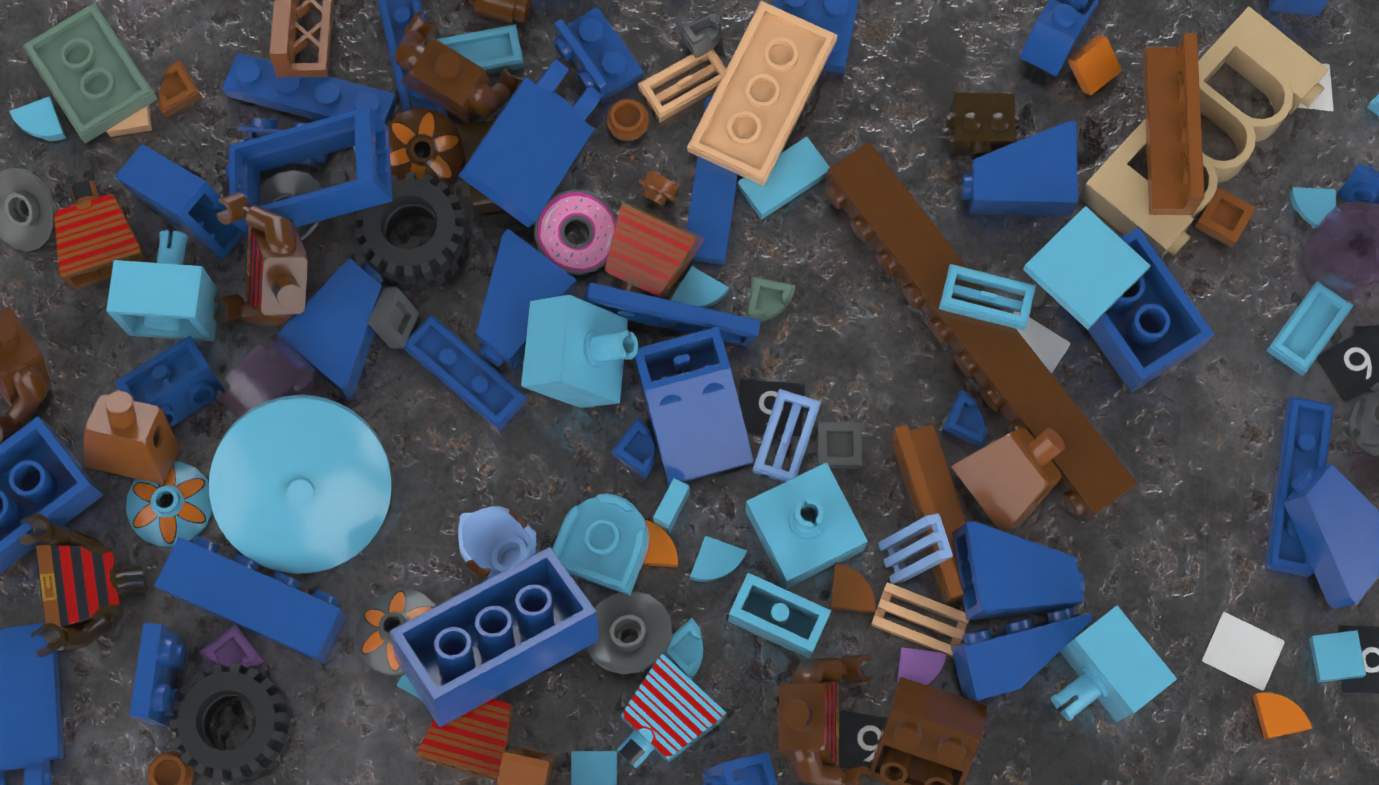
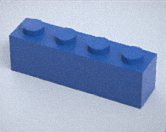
(252, 599)

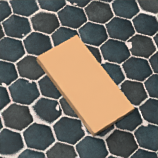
(762, 93)

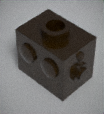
(981, 123)

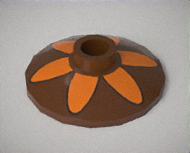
(435, 130)

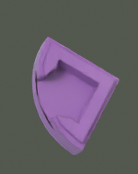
(232, 648)
(919, 665)

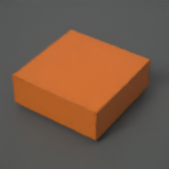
(1094, 64)

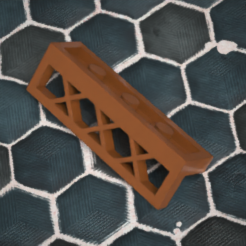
(284, 37)
(1173, 128)
(931, 493)

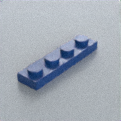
(310, 97)

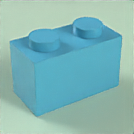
(778, 615)

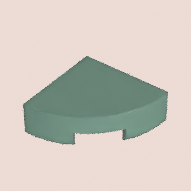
(768, 298)

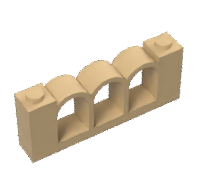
(1264, 59)

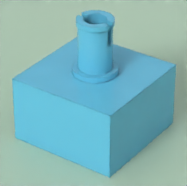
(164, 296)
(576, 351)
(805, 525)
(1112, 667)

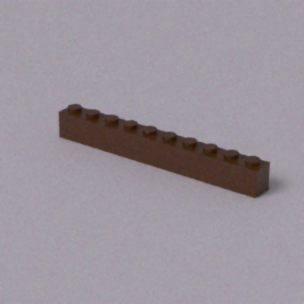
(993, 353)

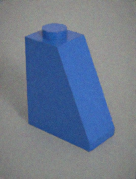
(1026, 176)
(179, 199)
(517, 278)
(335, 327)
(1336, 532)
(1012, 575)

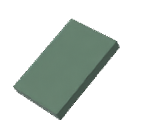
(89, 72)

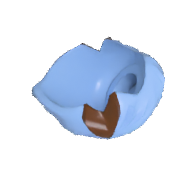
(494, 540)

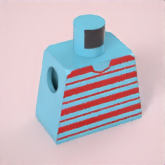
(667, 715)

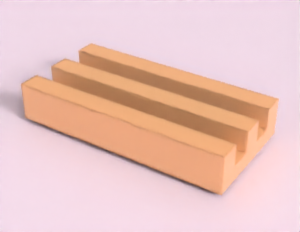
(693, 96)
(927, 604)

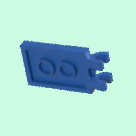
(531, 145)
(29, 706)

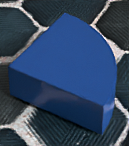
(966, 421)
(637, 449)

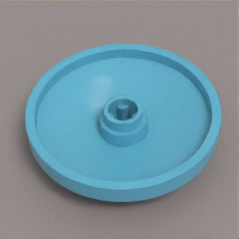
(300, 484)

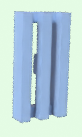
(776, 472)
(897, 556)

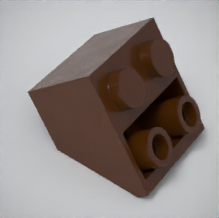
(927, 737)

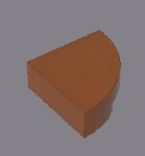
(176, 90)
(851, 591)

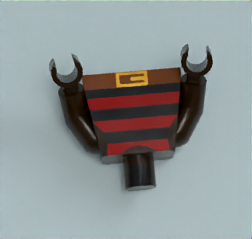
(76, 585)

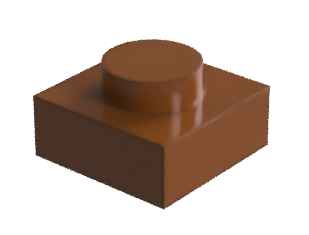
(1225, 217)

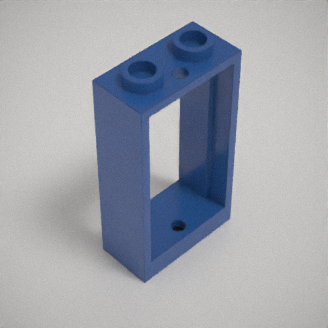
(355, 128)

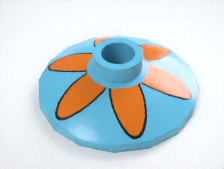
(183, 519)

